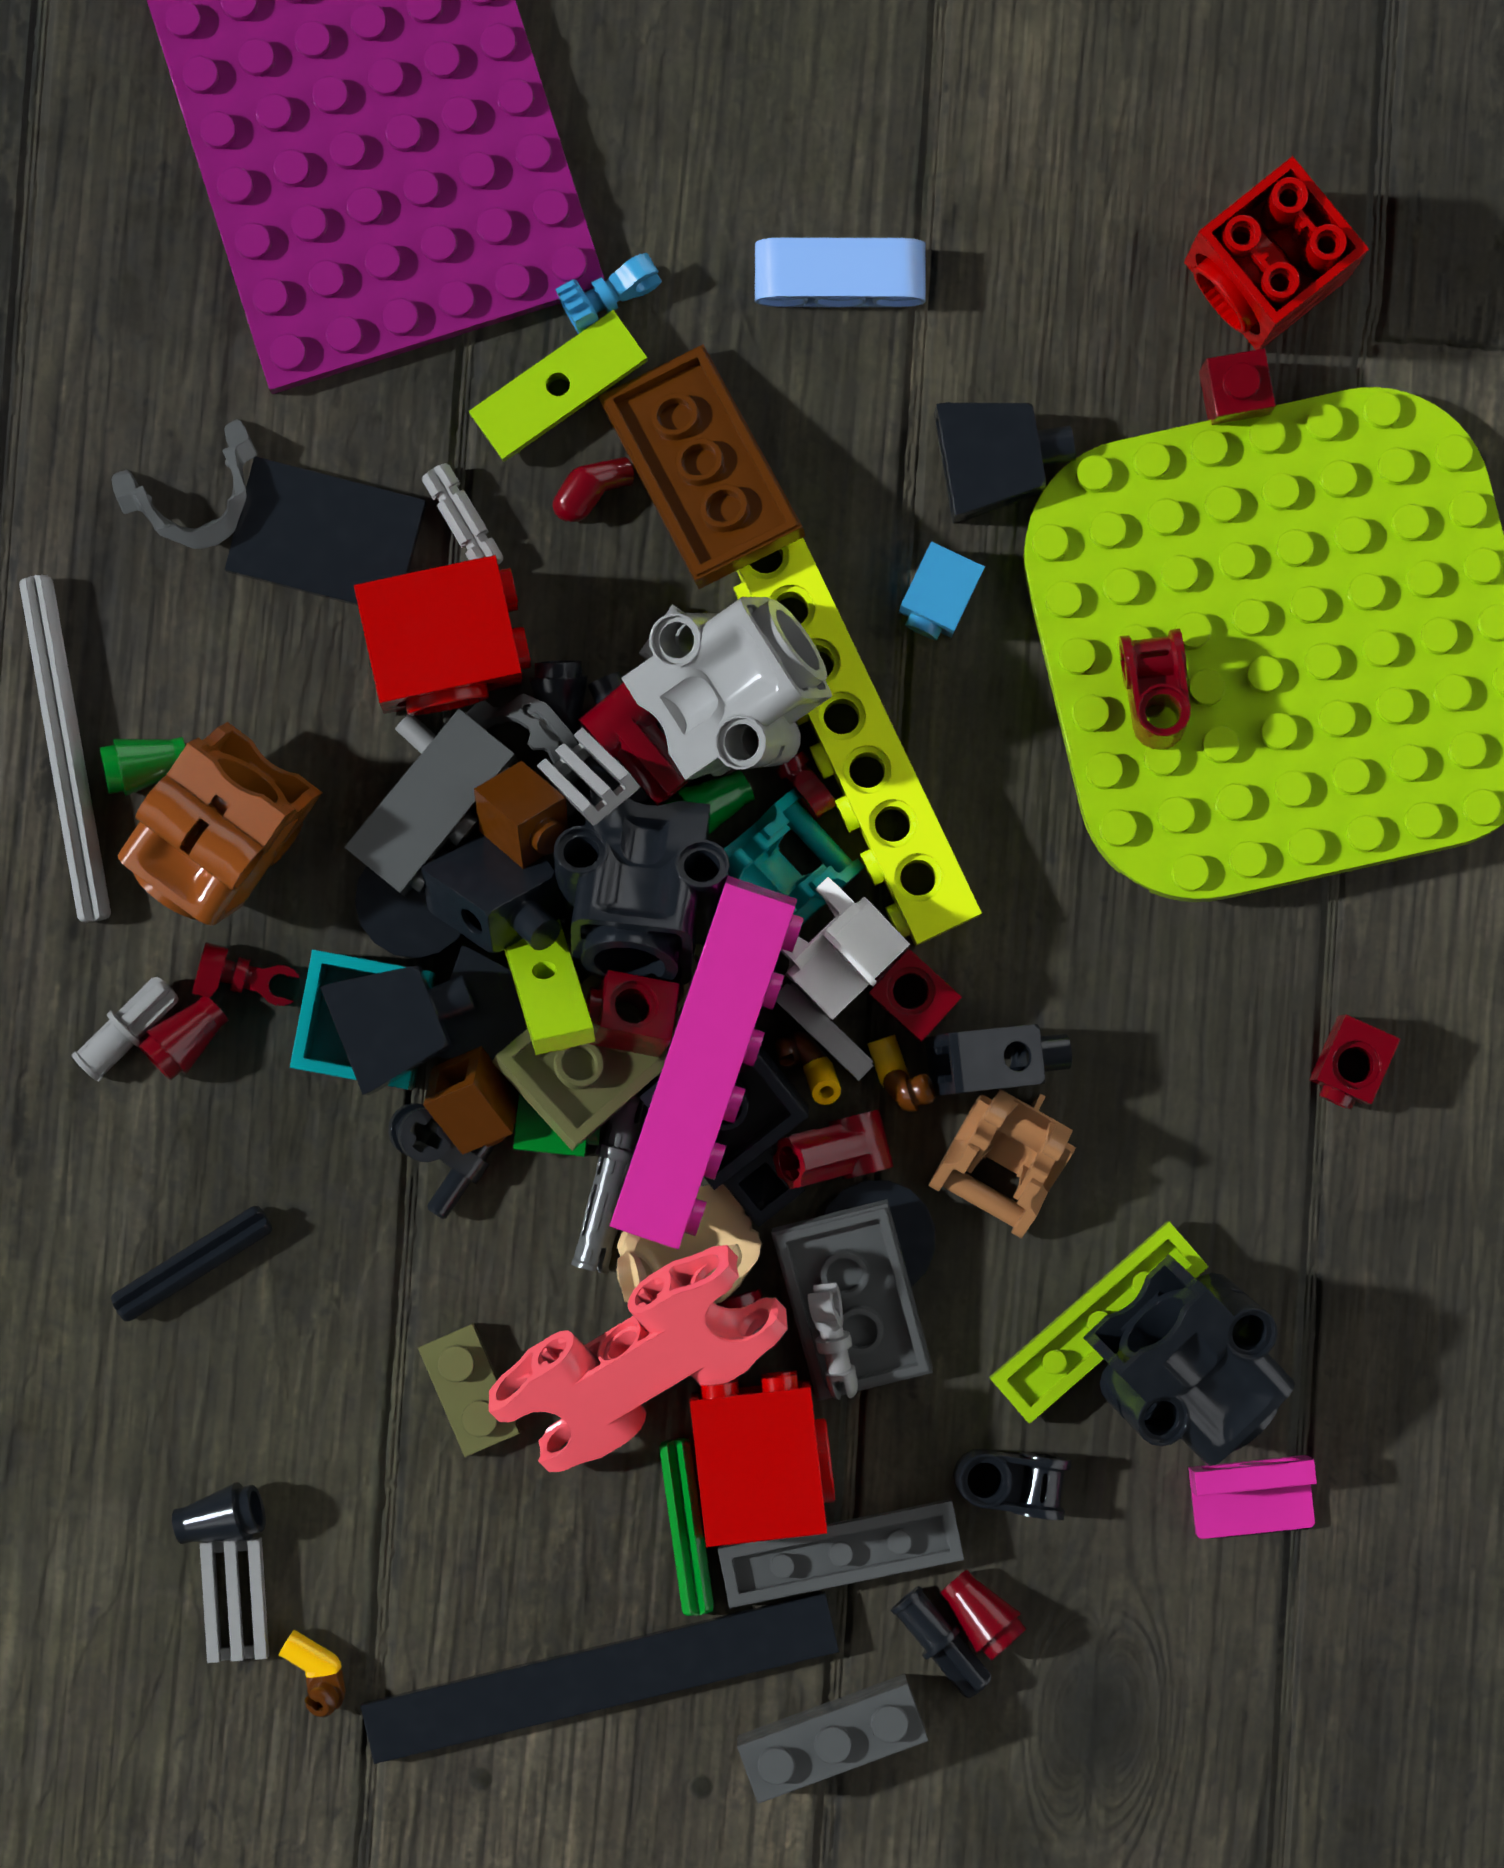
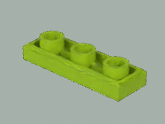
(590, 365)
(550, 995)

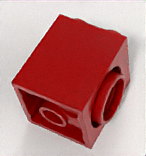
(1274, 254)
(442, 636)
(761, 1460)

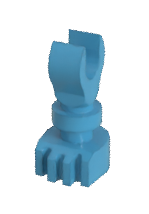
(631, 280)

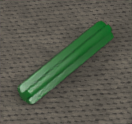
(686, 1527)

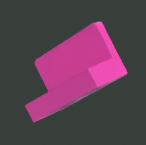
(1253, 1496)

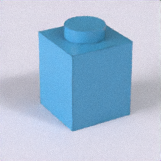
(940, 592)

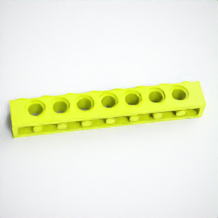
(951, 899)

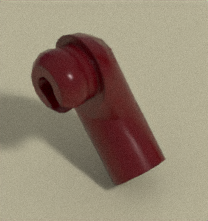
(587, 485)

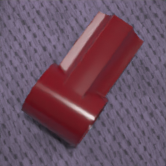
(637, 743)
(843, 1149)

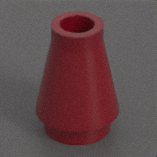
(183, 1037)
(983, 1615)

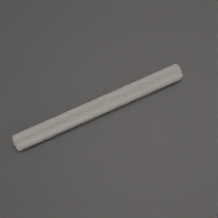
(65, 748)

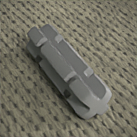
(460, 513)

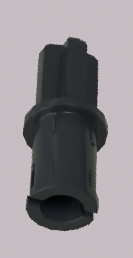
(942, 1642)

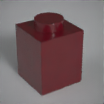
(1237, 386)

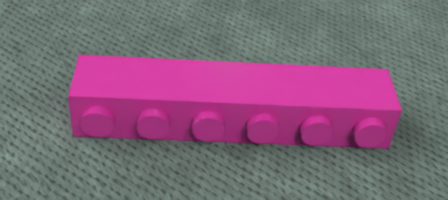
(704, 1063)

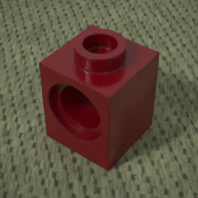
(653, 999)
(938, 1002)
(1376, 1047)

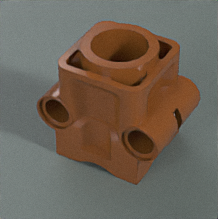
(215, 826)

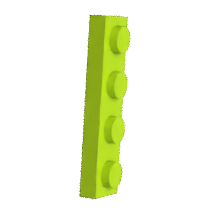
(1059, 1352)

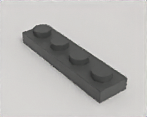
(845, 1555)

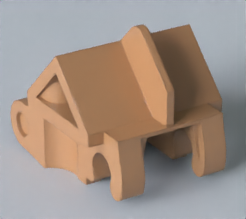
(1018, 1140)

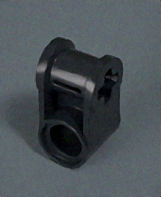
(1017, 1482)

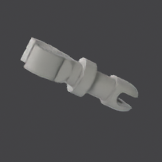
(833, 1341)

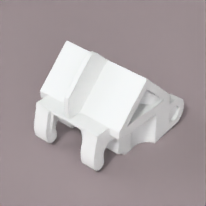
(845, 953)

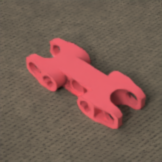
(669, 1337)

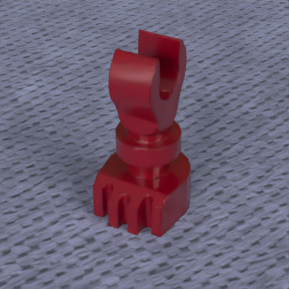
(814, 794)
(216, 969)

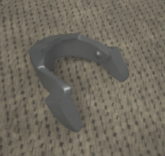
(135, 498)
(544, 726)

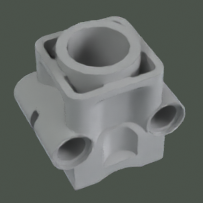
(726, 682)

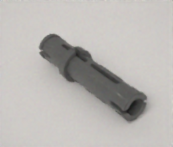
(615, 1156)

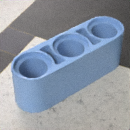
(840, 272)

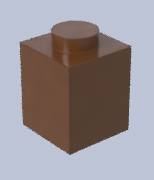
(521, 814)
(471, 1101)

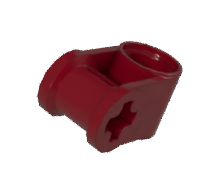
(1156, 675)

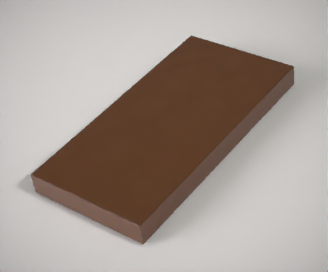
(701, 466)

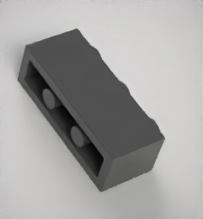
(430, 804)
(831, 1738)

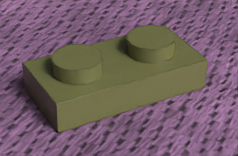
(463, 1382)

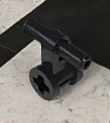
(464, 1167)

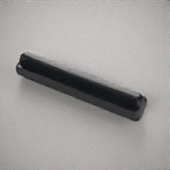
(191, 1263)

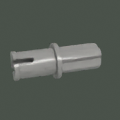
(125, 1028)

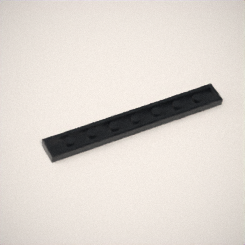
(599, 1677)

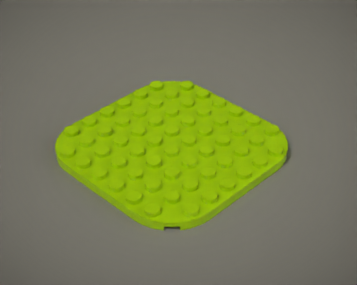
(1332, 633)

